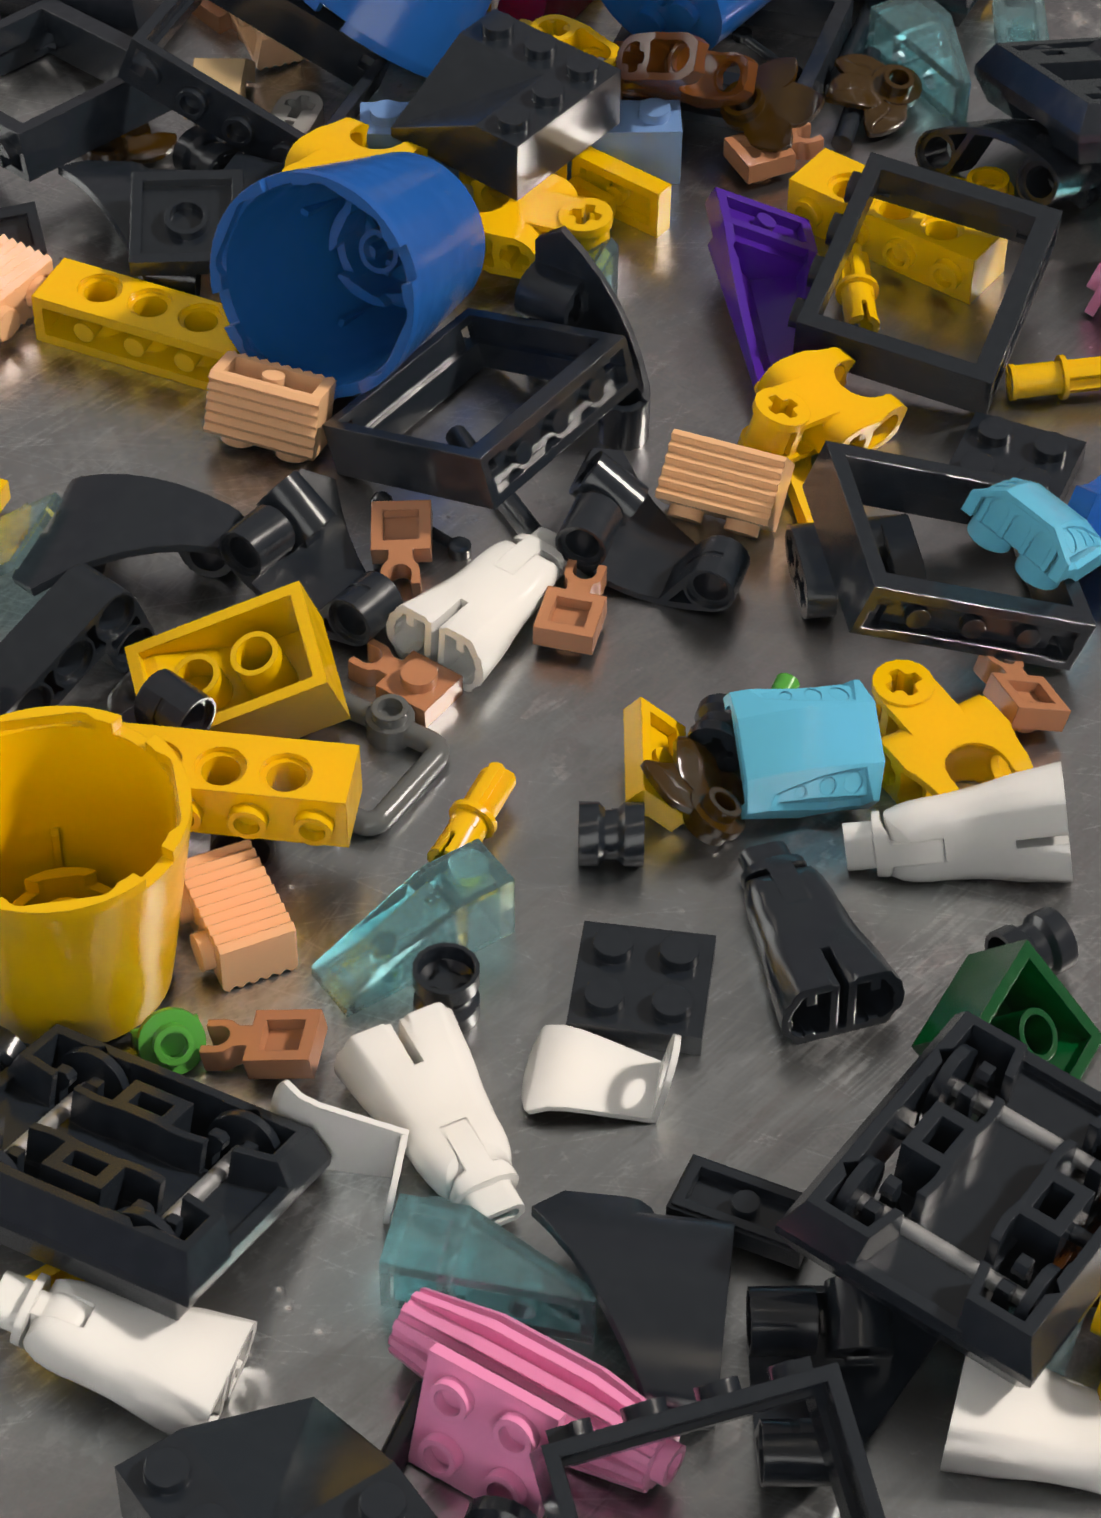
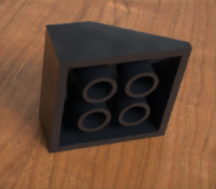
(511, 104)
(267, 1465)

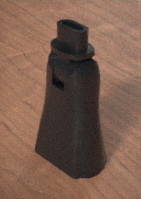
(814, 956)

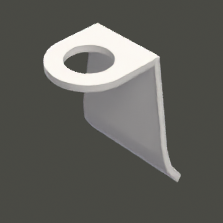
(596, 1076)
(353, 1140)

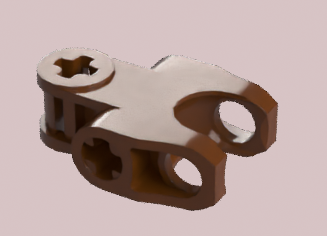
(681, 69)

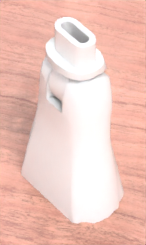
(479, 609)
(985, 831)
(435, 1092)
(136, 1357)
(1025, 1432)

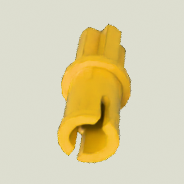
(858, 291)
(1053, 377)
(476, 813)

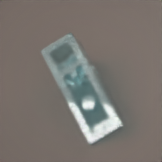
(926, 41)
(450, 900)
(480, 1262)

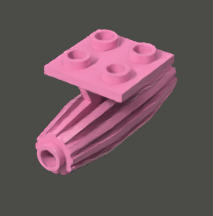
(496, 1391)

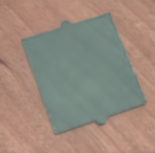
(22, 529)

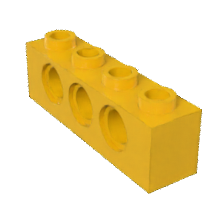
(906, 241)
(131, 322)
(268, 784)

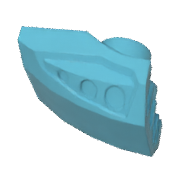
(1047, 533)
(807, 750)

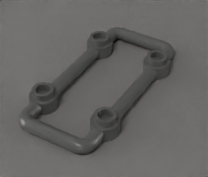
(389, 728)

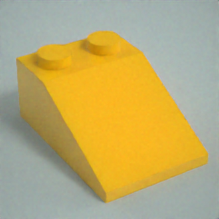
(258, 661)

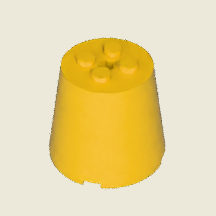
(87, 871)

